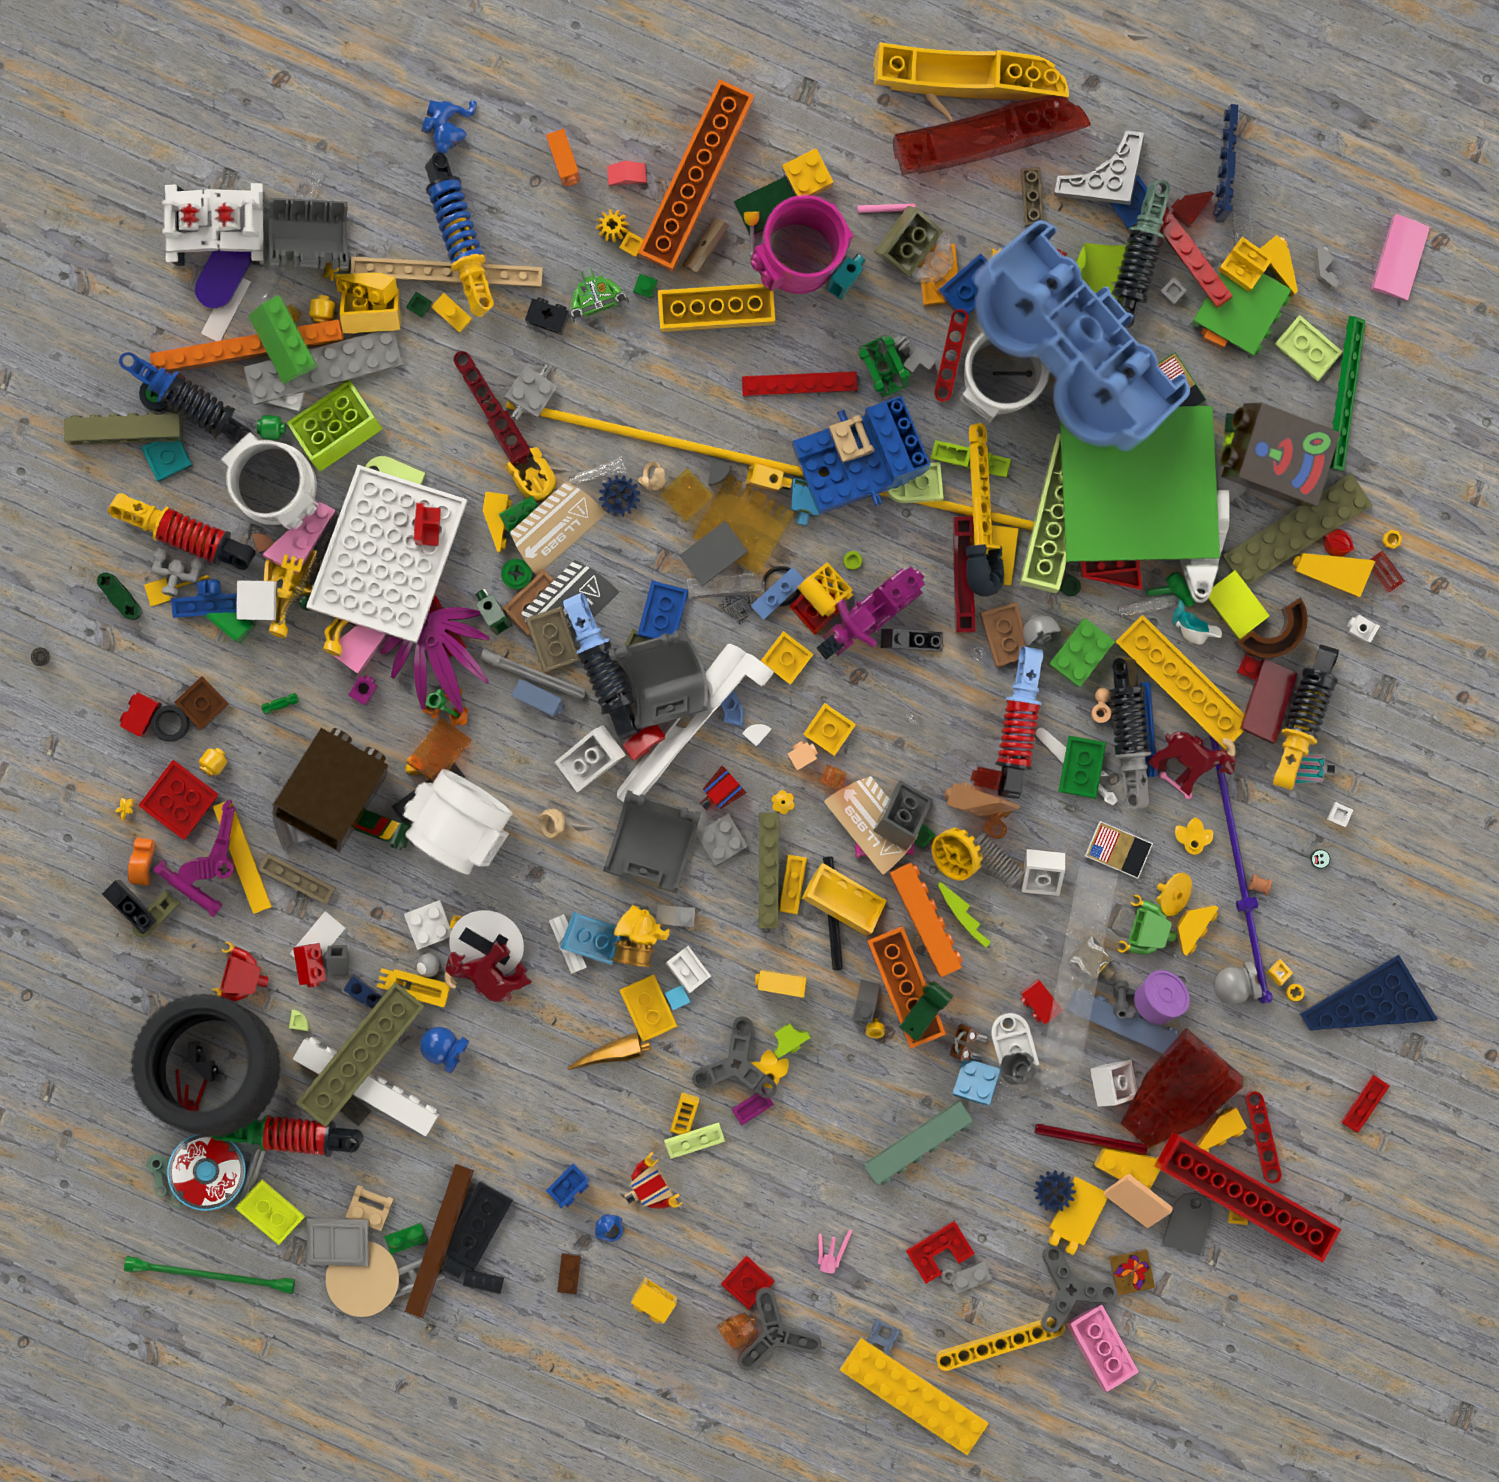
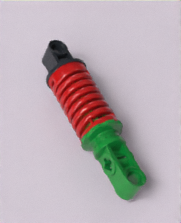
(296, 1136)

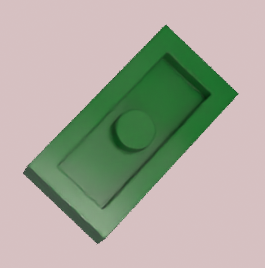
(406, 1238)

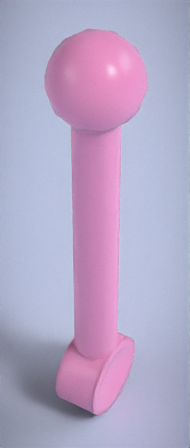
(1163, 775)

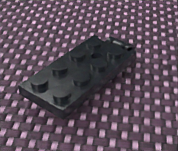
(479, 1222)

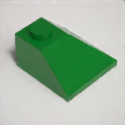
(235, 628)

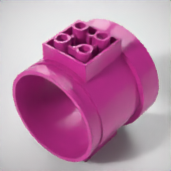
(805, 211)

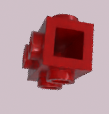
(309, 964)

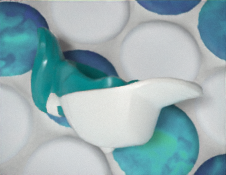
(1192, 627)

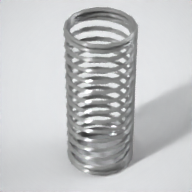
(1018, 873)

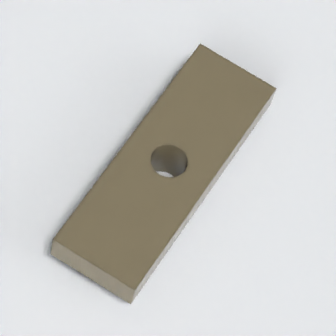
(1031, 185)
(706, 245)

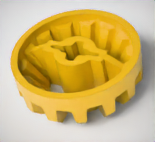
(956, 854)

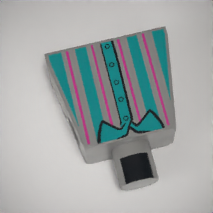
(1313, 768)

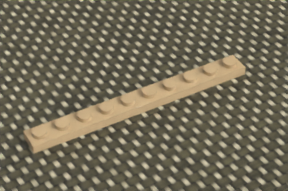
(441, 271)

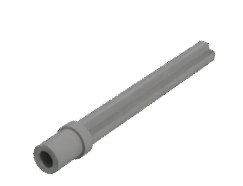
(499, 661)

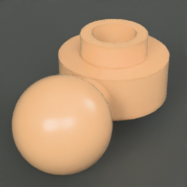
(1102, 696)

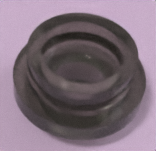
(34, 656)

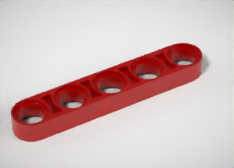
(945, 363)
(1263, 1146)

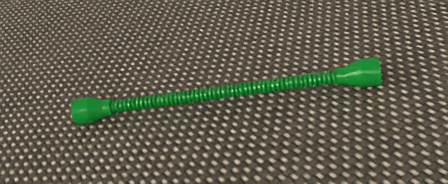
(134, 1264)

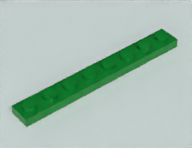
(1347, 389)

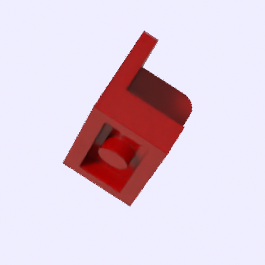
(427, 525)

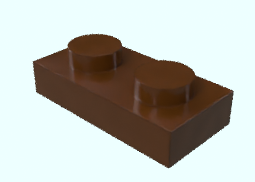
(569, 1273)

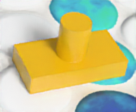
(451, 312)

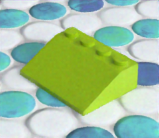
(334, 425)

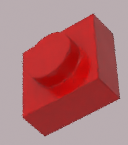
(1249, 667)

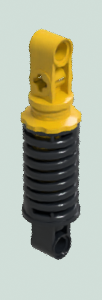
(1306, 714)

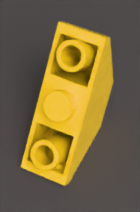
(1193, 925)

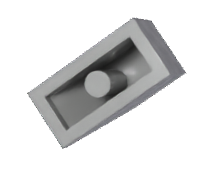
(675, 915)

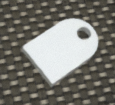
(1013, 1039)

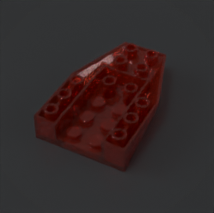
(1180, 1091)

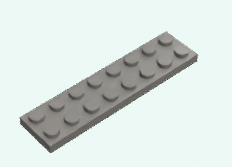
(335, 364)

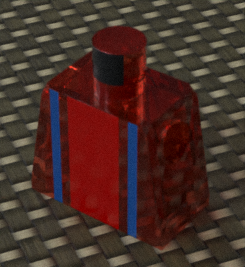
(721, 790)

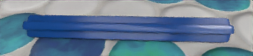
(1151, 771)

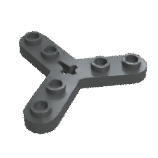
(764, 1343)

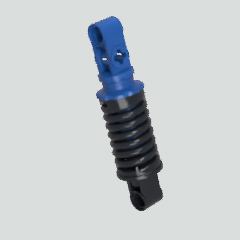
(187, 398)

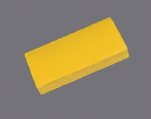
(844, 899)

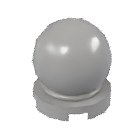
(1236, 984)

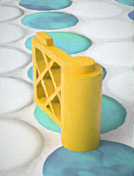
(819, 594)

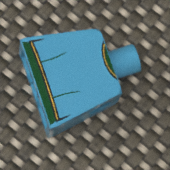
(803, 502)

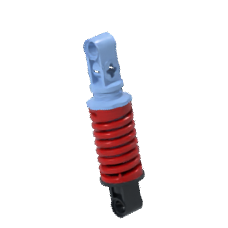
(1020, 710)

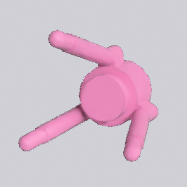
(828, 1262)

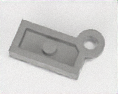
(967, 1277)

